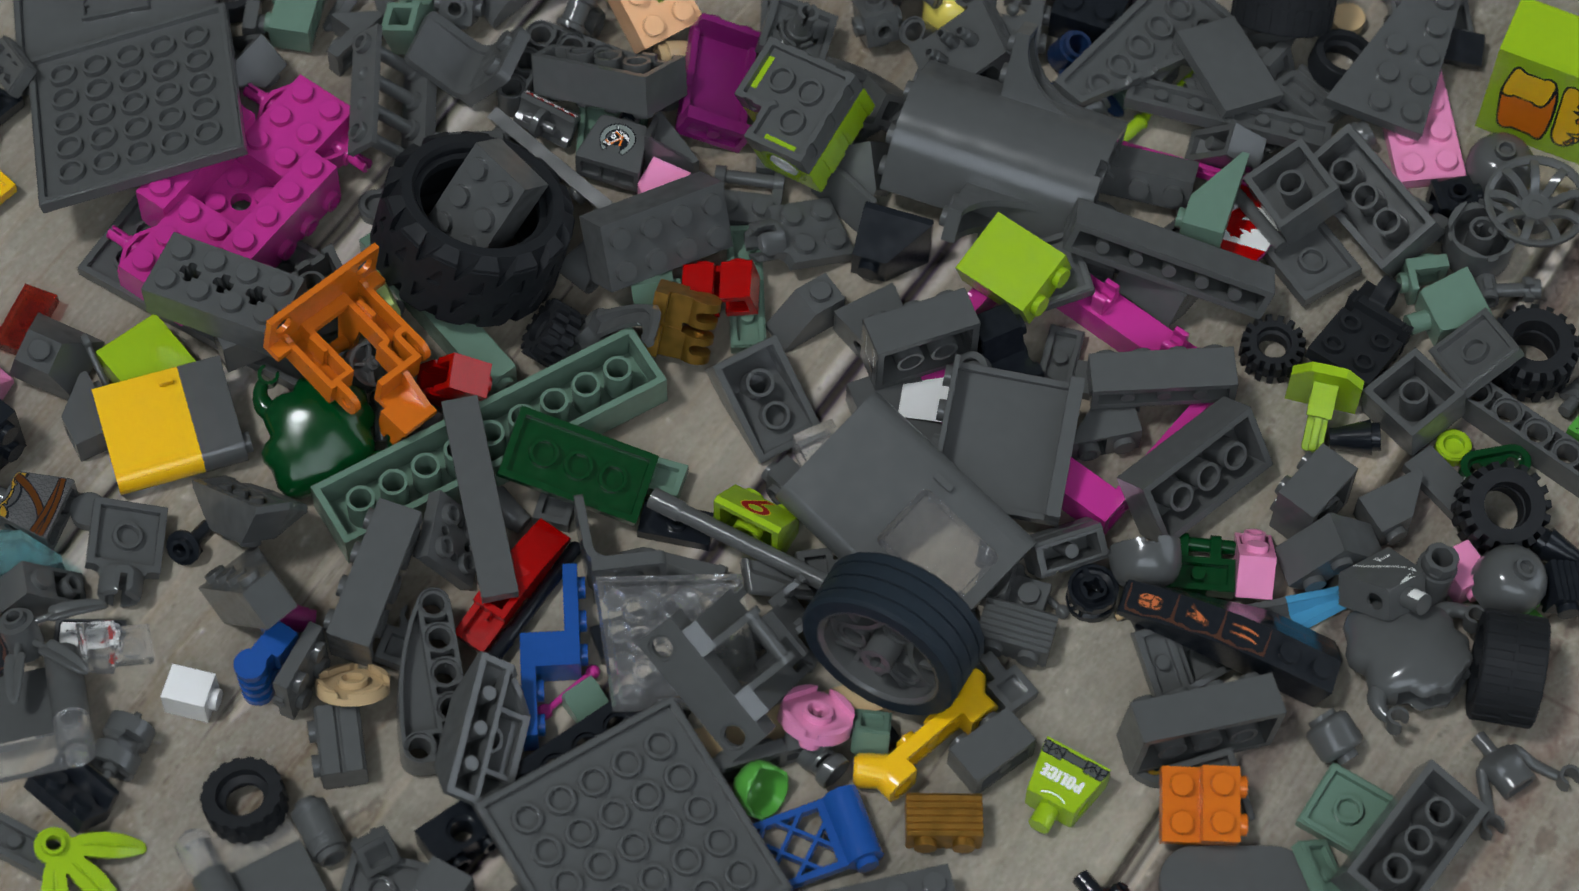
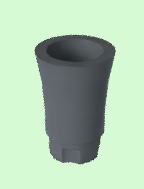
(1440, 570)

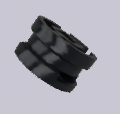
(1092, 592)

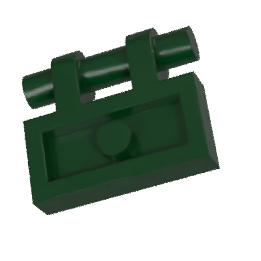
(1207, 575)

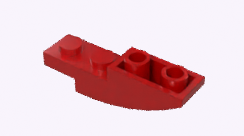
(531, 561)

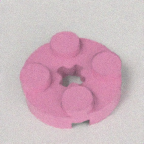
(802, 714)

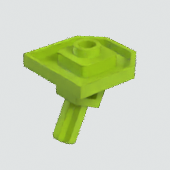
(1324, 390)

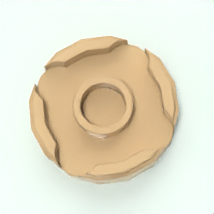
(353, 687)

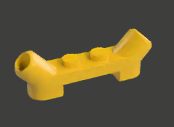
(896, 772)

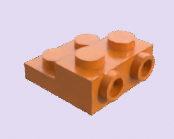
(1202, 805)

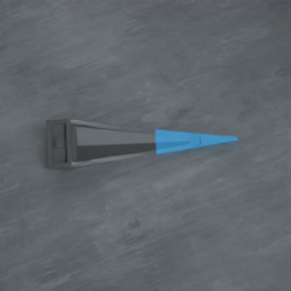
(1174, 666)

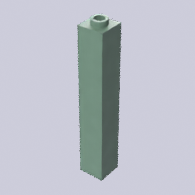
(463, 339)

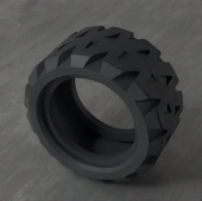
(453, 277)

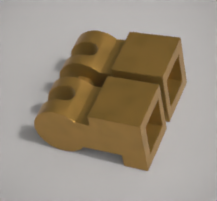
(687, 306)

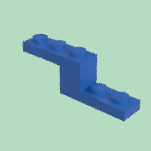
(553, 654)

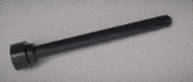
(534, 602)

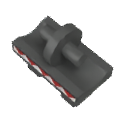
(546, 119)

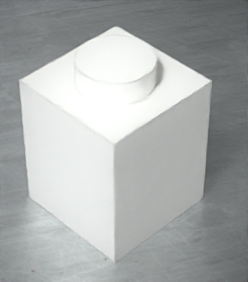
(191, 693)

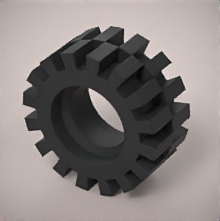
(1271, 331)
(551, 332)

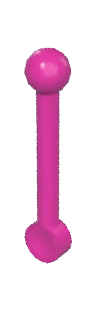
(547, 708)

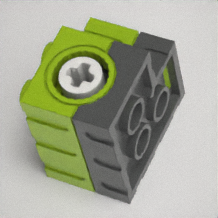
(801, 112)

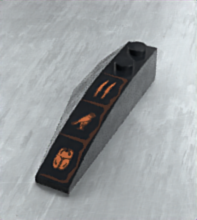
(1238, 637)

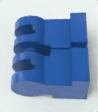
(260, 665)

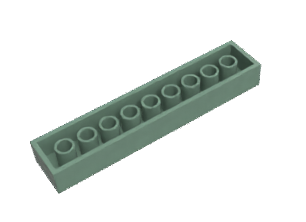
(588, 389)

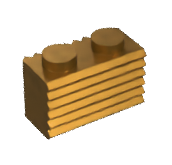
(943, 821)

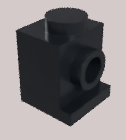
(1449, 194)

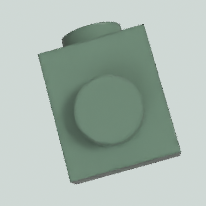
(1421, 271)

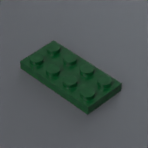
(576, 461)

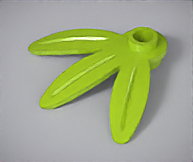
(70, 857)

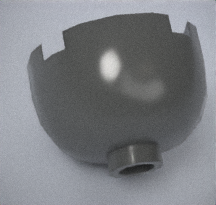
(1493, 152)
(1146, 560)
(1509, 579)

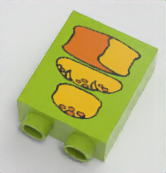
(1537, 81)

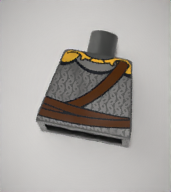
(37, 505)

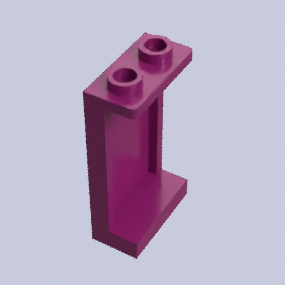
(716, 64)

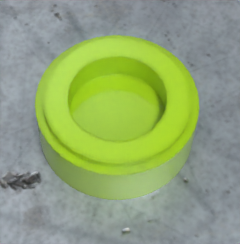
(1453, 445)

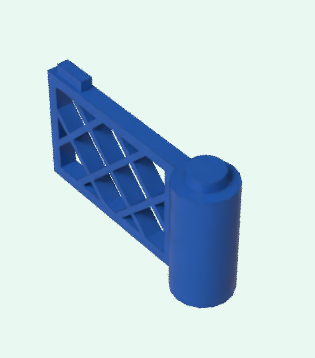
(848, 832)

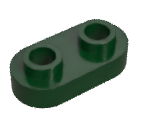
(1478, 458)

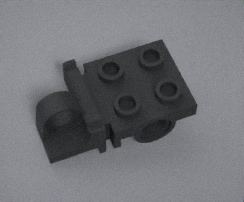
(1364, 332)

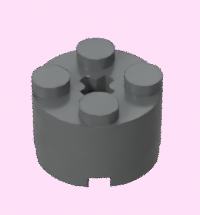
(1475, 242)

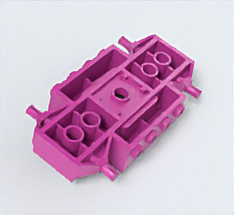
(285, 177)

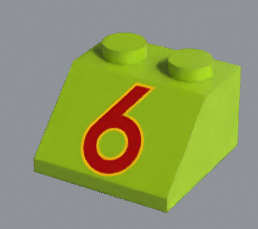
(756, 516)

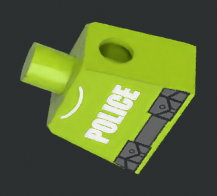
(1063, 786)

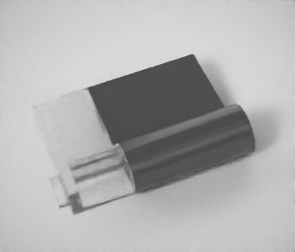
(47, 725)
(267, 865)

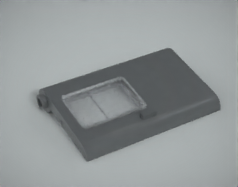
(882, 493)

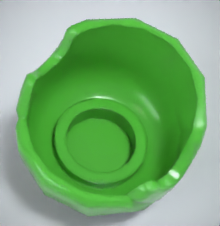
(761, 788)

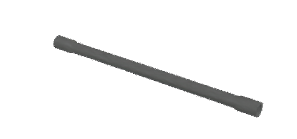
(680, 511)

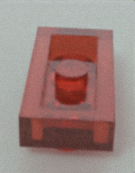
(22, 313)

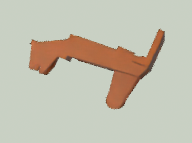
(360, 310)

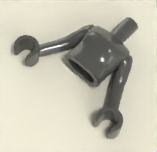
(1510, 772)

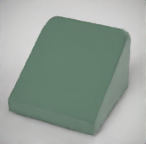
(583, 699)
(871, 731)

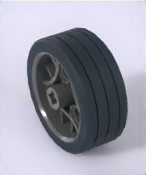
(893, 633)

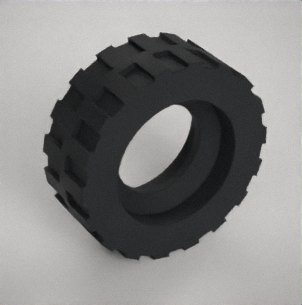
(255, 824)

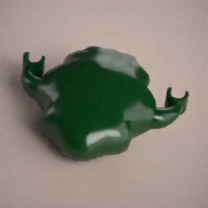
(310, 435)

